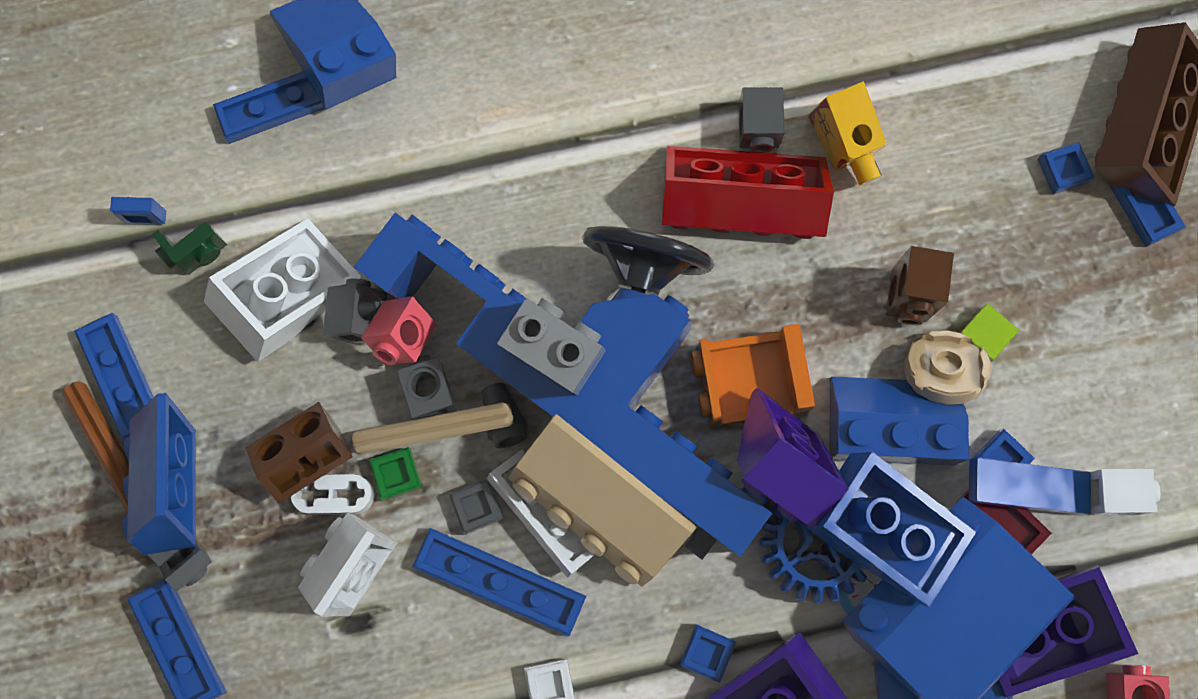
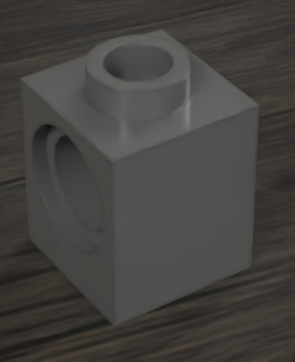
(761, 118)
(351, 310)
(437, 403)

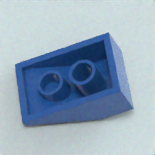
(336, 47)
(894, 528)

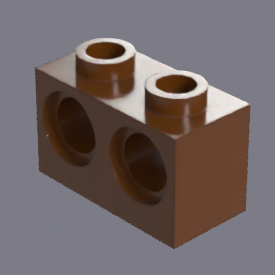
(919, 285)
(298, 452)

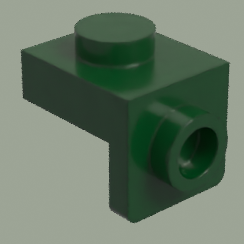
(194, 250)

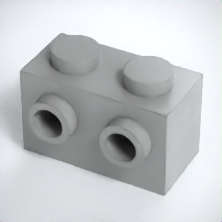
(552, 345)

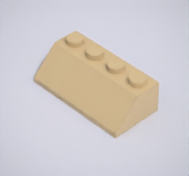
(600, 502)

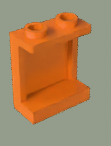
(739, 365)

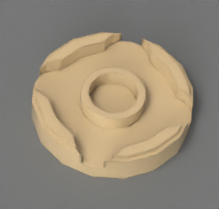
(947, 367)

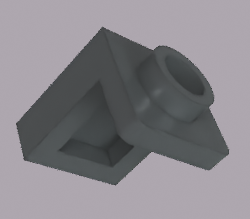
(182, 565)

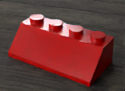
(747, 192)

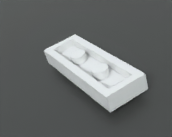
(559, 543)

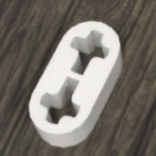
(332, 504)

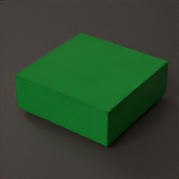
(395, 474)

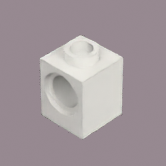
(1124, 492)

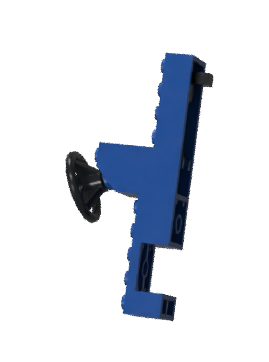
(639, 340)

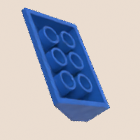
(976, 624)

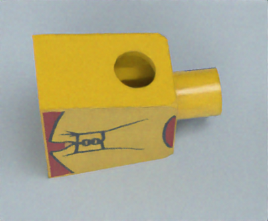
(850, 131)

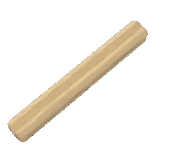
(433, 428)

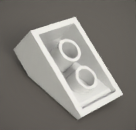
(277, 288)
(345, 566)

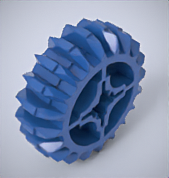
(786, 565)

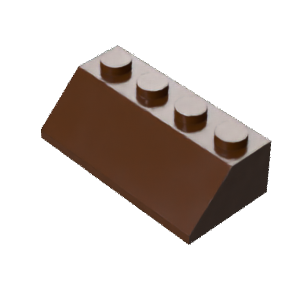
(1153, 115)

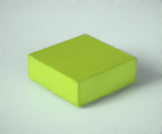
(990, 331)

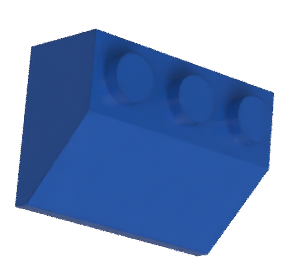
(894, 423)
(160, 479)

